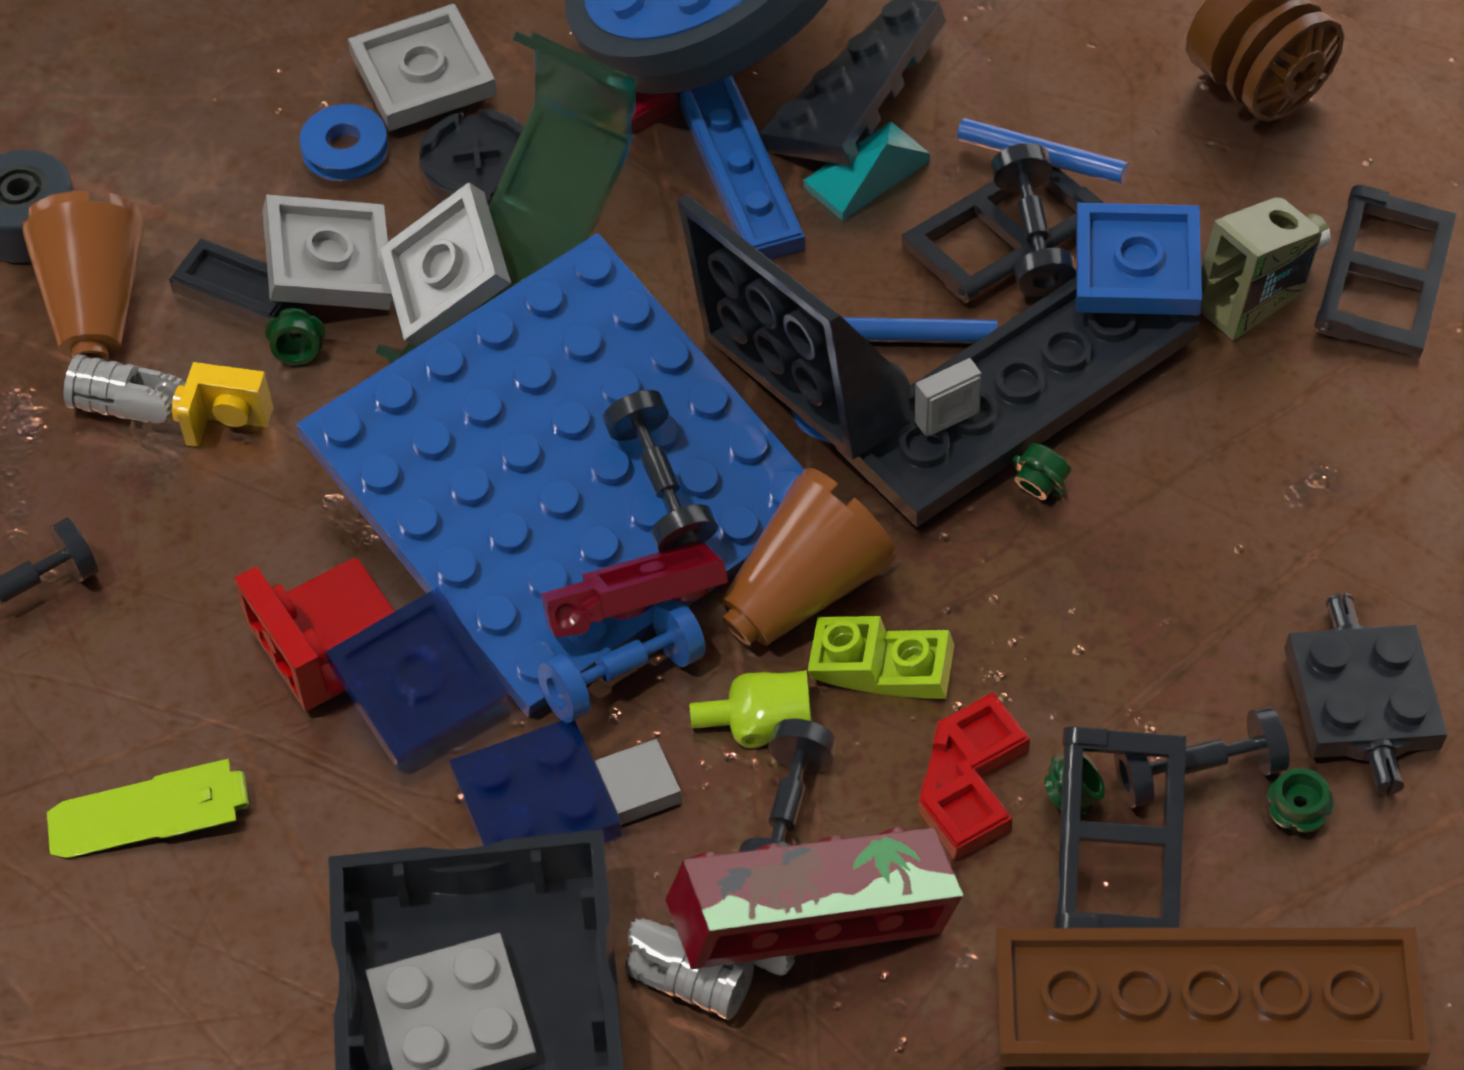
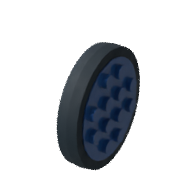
(684, 42)

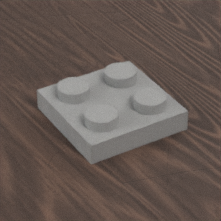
(422, 67)
(326, 252)
(444, 265)
(453, 1010)

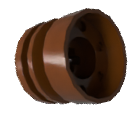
(1266, 51)

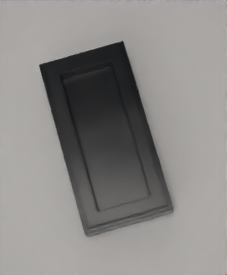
(227, 283)

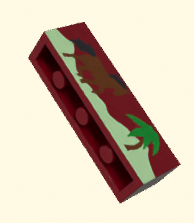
(812, 897)

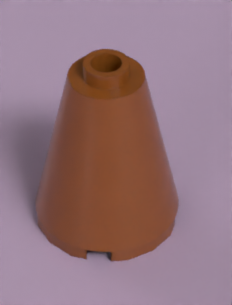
(85, 267)
(805, 560)

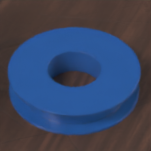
(343, 163)

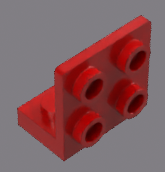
(308, 621)

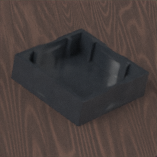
(535, 891)

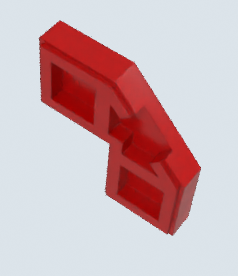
(964, 751)

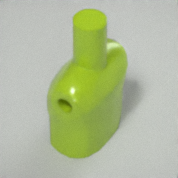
(756, 706)

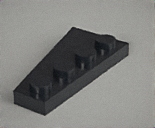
(846, 94)

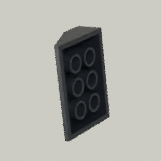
(792, 338)

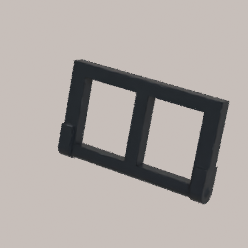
(981, 203)
(1350, 326)
(1072, 830)

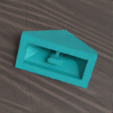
(881, 163)

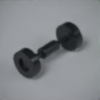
(1021, 170)
(635, 418)
(71, 550)
(1265, 740)
(801, 747)

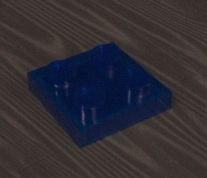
(416, 676)
(534, 787)

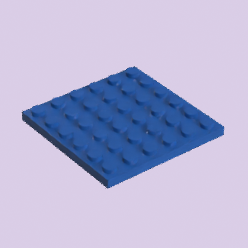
(497, 467)

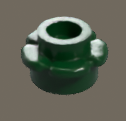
(291, 347)
(1041, 472)
(1092, 783)
(1305, 786)

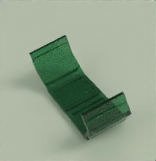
(561, 161)

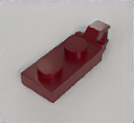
(632, 586)

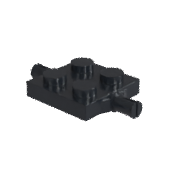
(1365, 692)

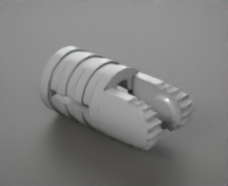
(119, 389)
(662, 964)

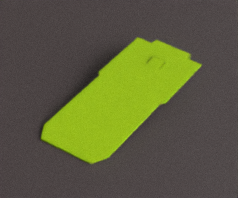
(148, 809)

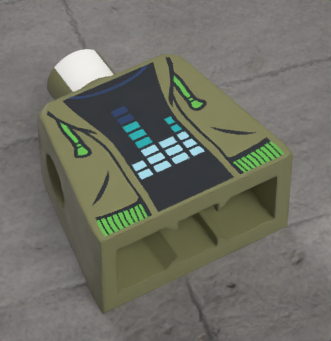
(1258, 263)

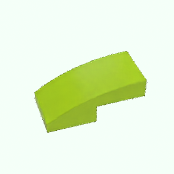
(869, 659)

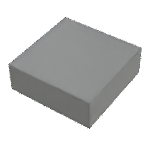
(947, 397)
(639, 781)

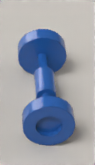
(566, 687)

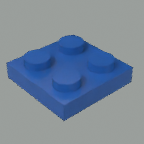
(1138, 259)

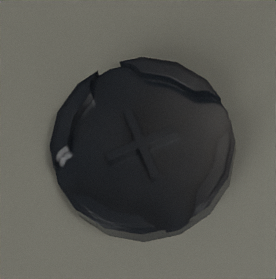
(468, 151)

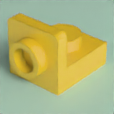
(221, 395)

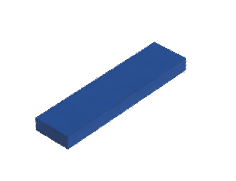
(741, 168)

